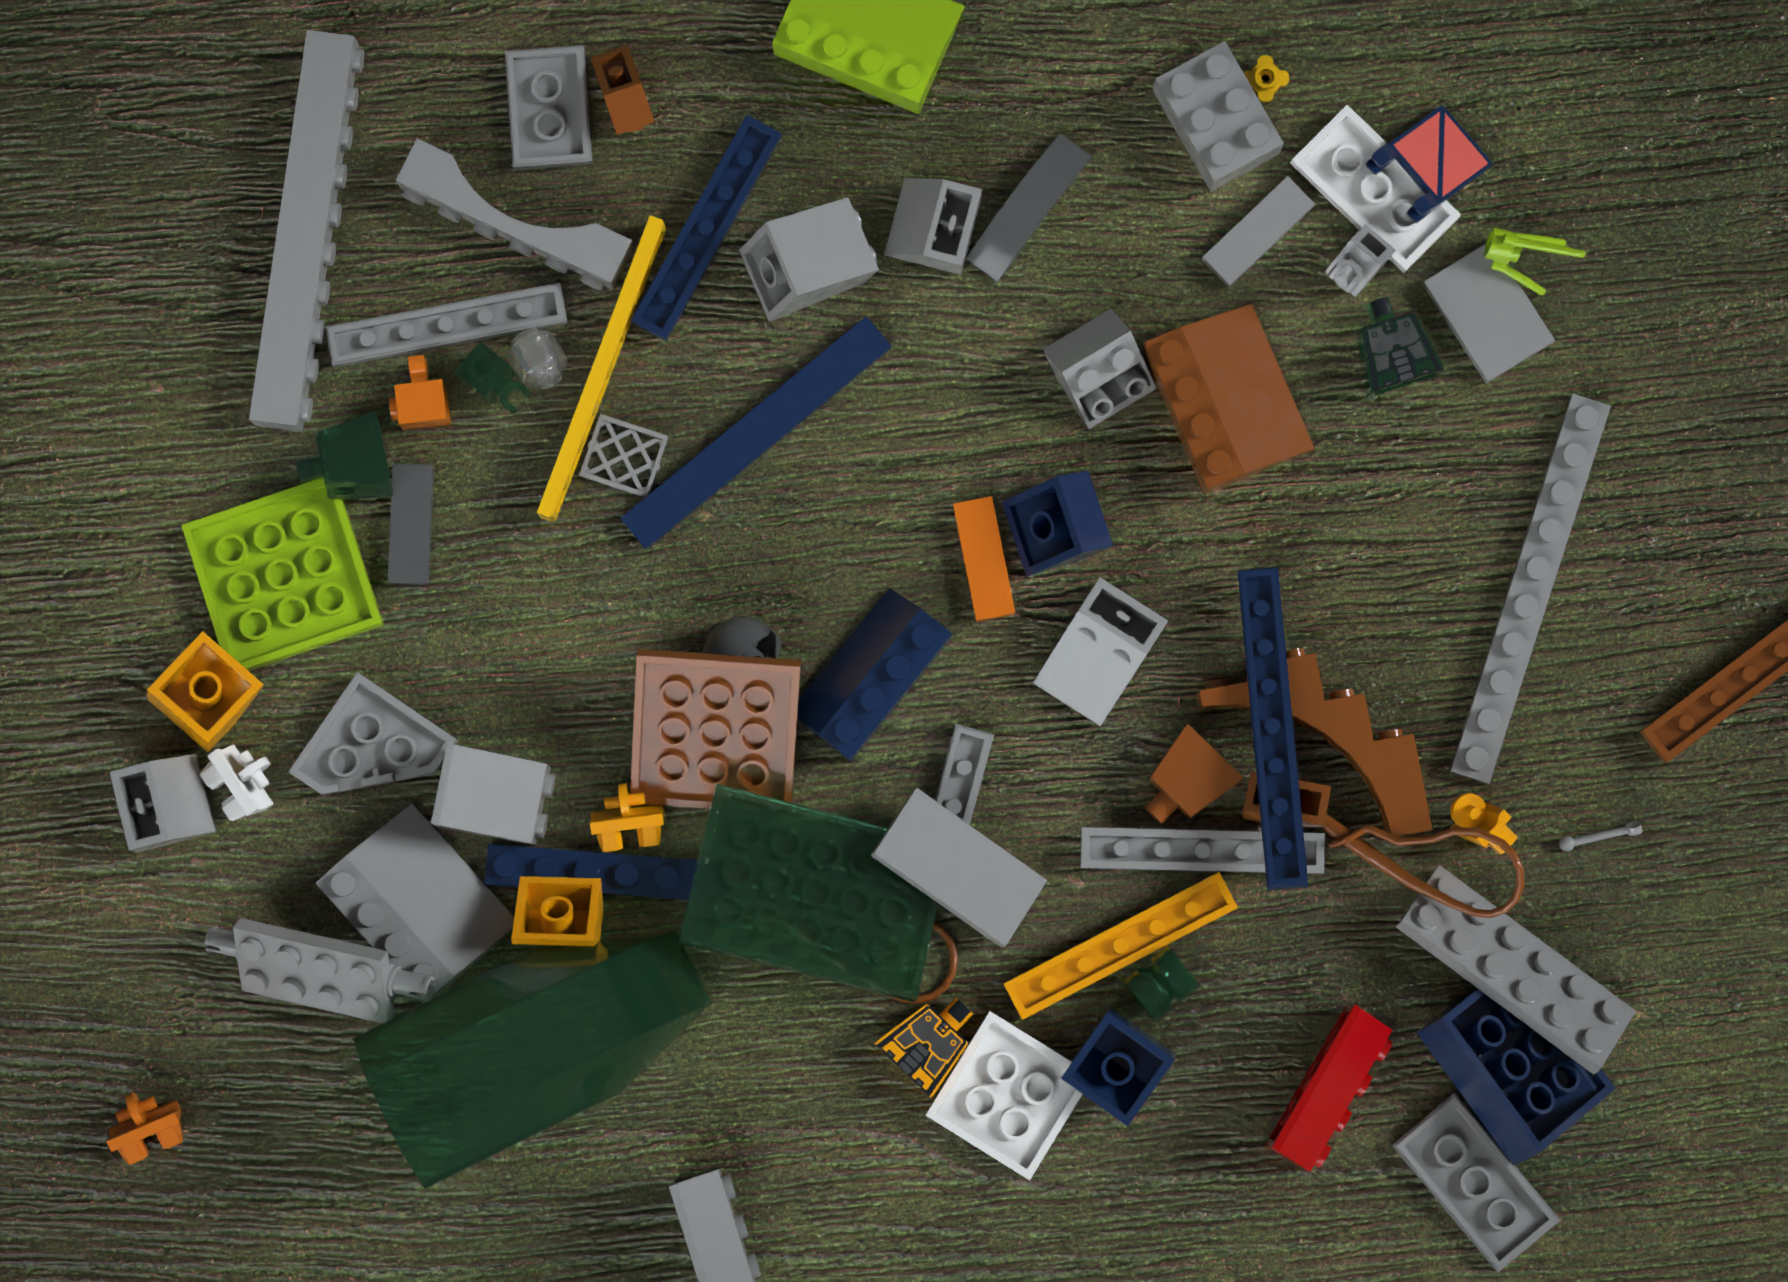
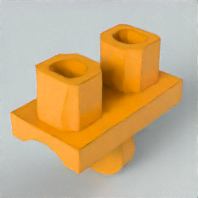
(1472, 812)
(626, 816)

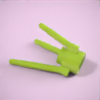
(1507, 246)

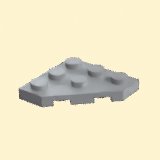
(370, 743)

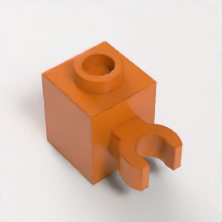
(421, 401)

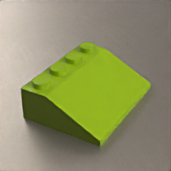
(871, 44)

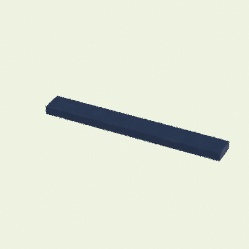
(756, 433)
(1272, 729)

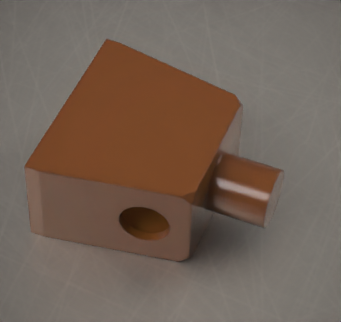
(1189, 777)

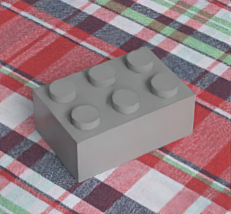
(1217, 116)

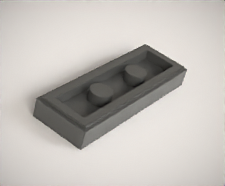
(411, 524)

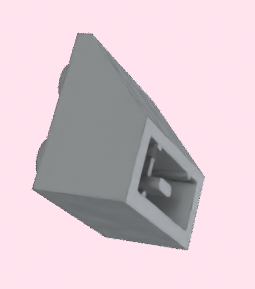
(934, 223)
(1100, 368)
(162, 802)

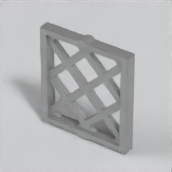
(593, 446)

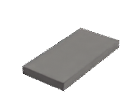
(959, 867)
(1475, 1182)

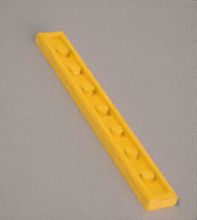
(602, 369)

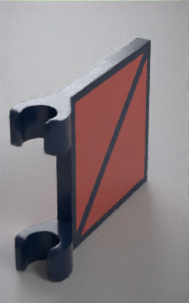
(1436, 157)

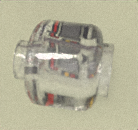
(537, 358)

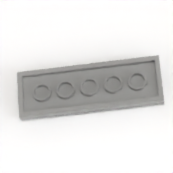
(1519, 972)

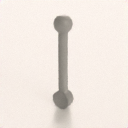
(1632, 828)

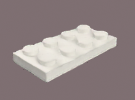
(1337, 169)

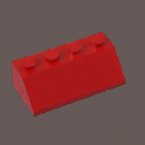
(1329, 1087)

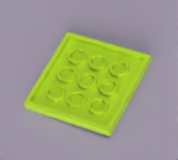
(282, 575)

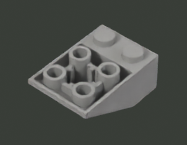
(1100, 651)

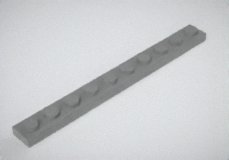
(1529, 589)

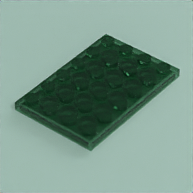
(805, 896)

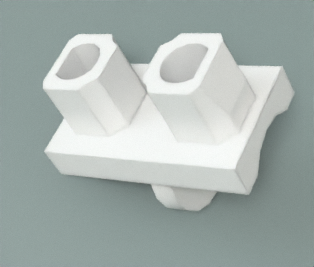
(242, 777)

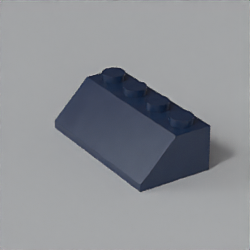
(871, 673)

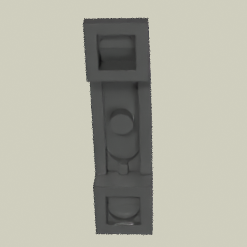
(1028, 207)

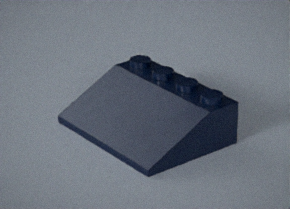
(1511, 1074)

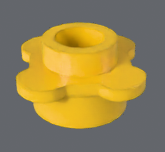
(1277, 78)

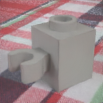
(1360, 261)

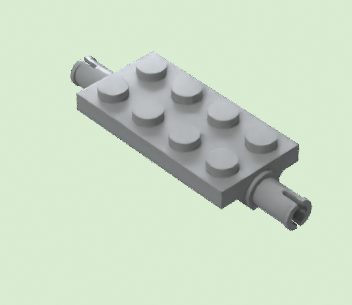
(317, 970)

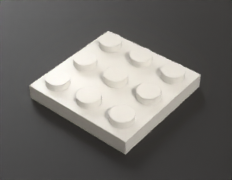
(1007, 1096)

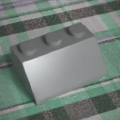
(713, 1229)

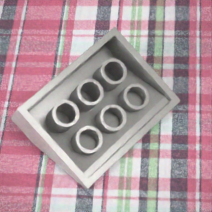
(417, 900)

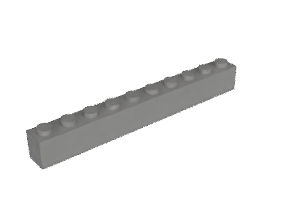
(305, 231)

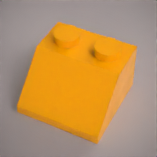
(204, 691)
(558, 911)

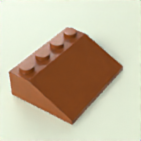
(1227, 398)

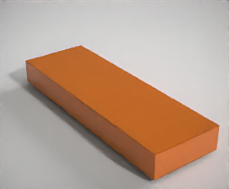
(984, 559)

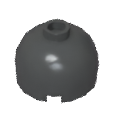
(742, 638)

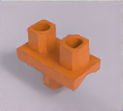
(143, 1120)

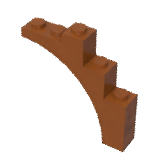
(1386, 765)

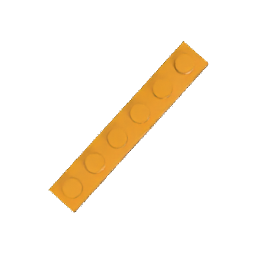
(1120, 945)

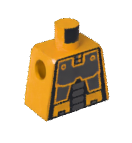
(927, 1044)

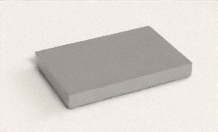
(548, 107)
(1488, 314)

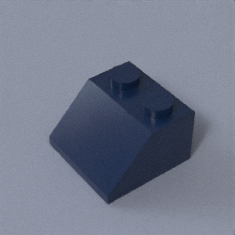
(1057, 523)
(1119, 1066)

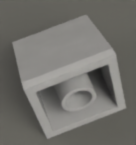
(808, 257)
(492, 795)

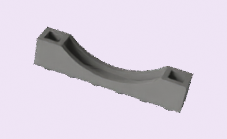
(587, 250)

